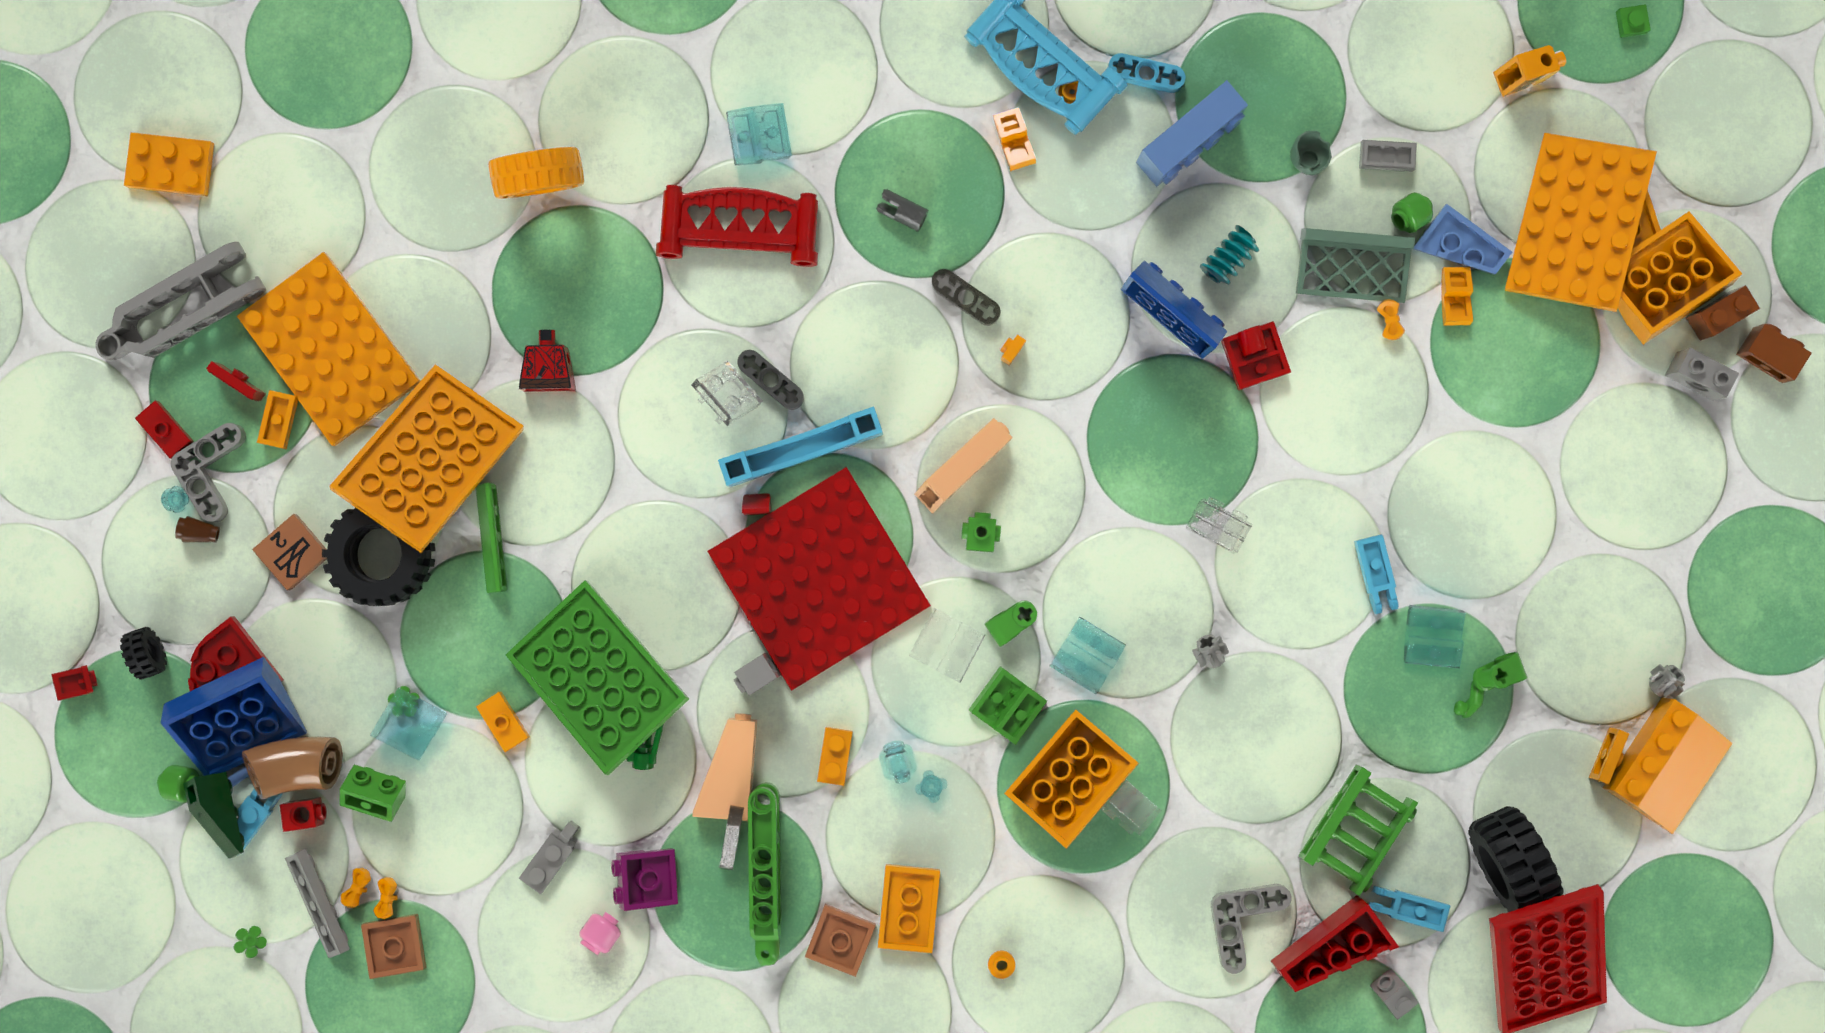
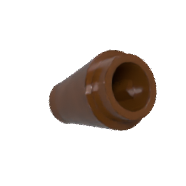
(195, 530)

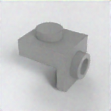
(1394, 993)

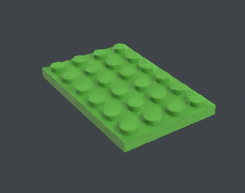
(597, 677)

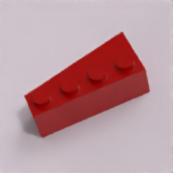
(1334, 945)

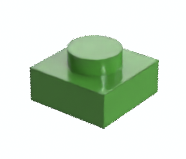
(1633, 20)

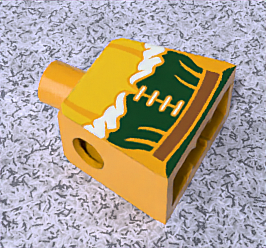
(1533, 65)

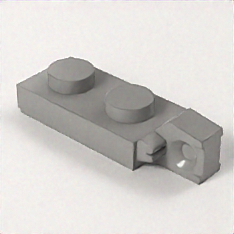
(550, 858)

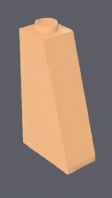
(963, 465)
(730, 772)

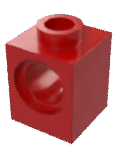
(292, 818)

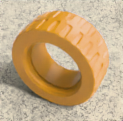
(536, 172)

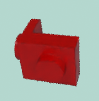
(74, 683)

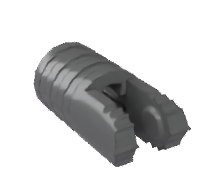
(907, 212)

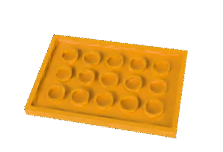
(1580, 221)
(329, 349)
(427, 458)

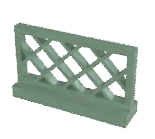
(1356, 241)

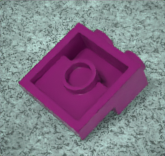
(645, 879)

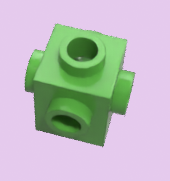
(977, 543)

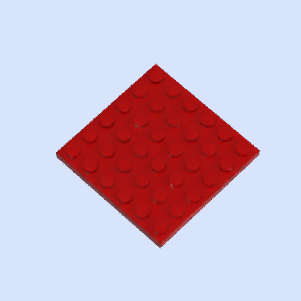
(819, 578)

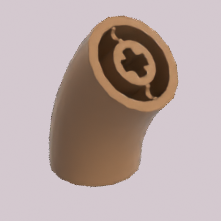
(293, 765)

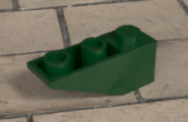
(213, 807)

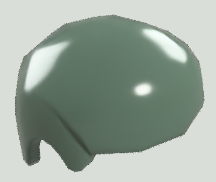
(1310, 153)

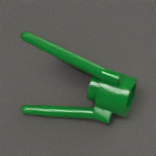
(646, 754)

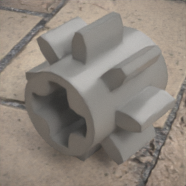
(1210, 651)
(1667, 681)

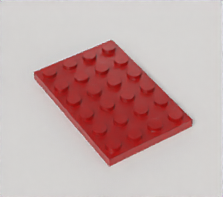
(1549, 959)

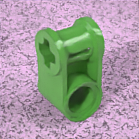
(1007, 625)
(1500, 673)

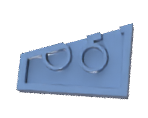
(1462, 242)

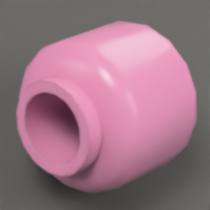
(600, 933)

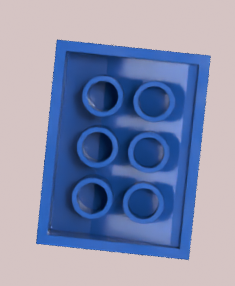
(1174, 309)
(231, 717)

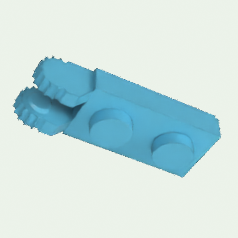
(1376, 571)
(254, 814)
(1413, 909)

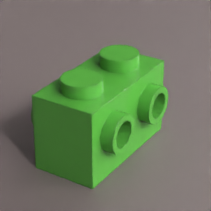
(372, 792)

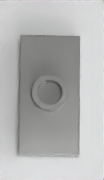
(1387, 155)

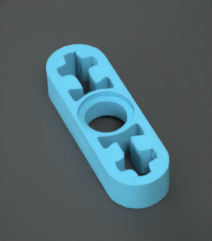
(1167, 69)

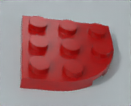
(222, 652)

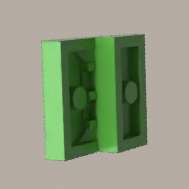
(1007, 705)

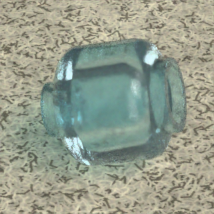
(897, 761)

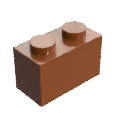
(1723, 313)
(1774, 353)

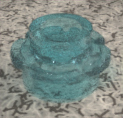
(168, 496)

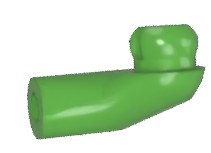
(1474, 702)

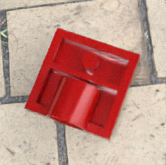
(1255, 355)

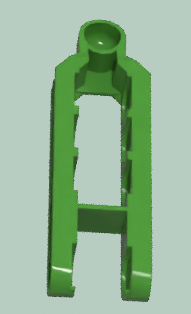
(765, 835)

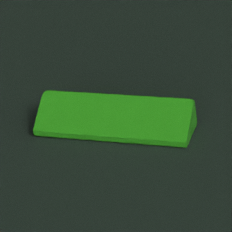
(491, 538)

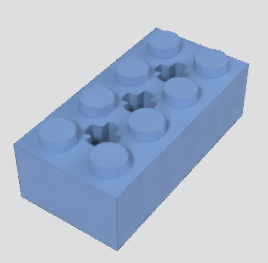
(1190, 134)

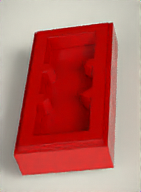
(236, 380)
(163, 429)

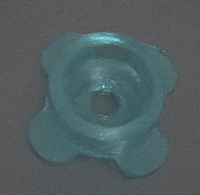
(923, 787)

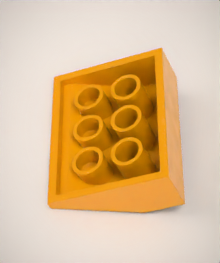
(1673, 277)
(1668, 764)
(1071, 778)

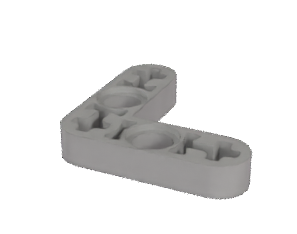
(197, 470)
(1237, 909)

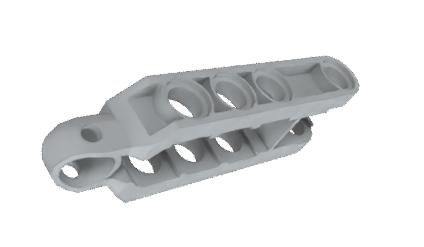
(124, 336)

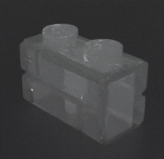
(1219, 525)

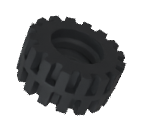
(143, 653)

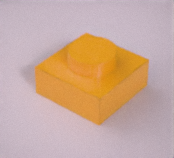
(1011, 349)

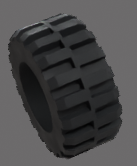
(353, 582)
(1514, 859)

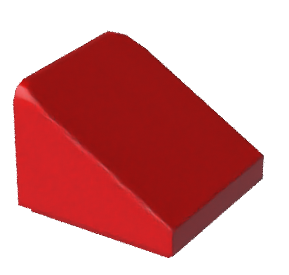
(756, 504)

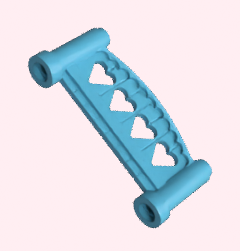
(1093, 89)

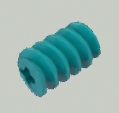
(1229, 255)

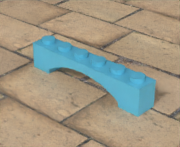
(800, 448)

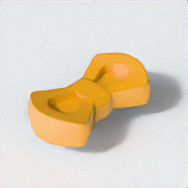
(1393, 329)
(351, 897)
(384, 907)

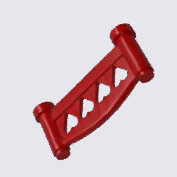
(795, 238)

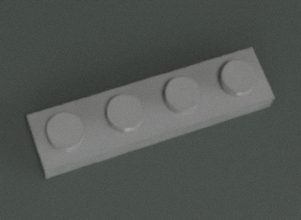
(317, 903)

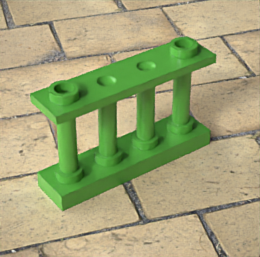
(1330, 827)

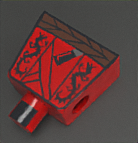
(546, 366)

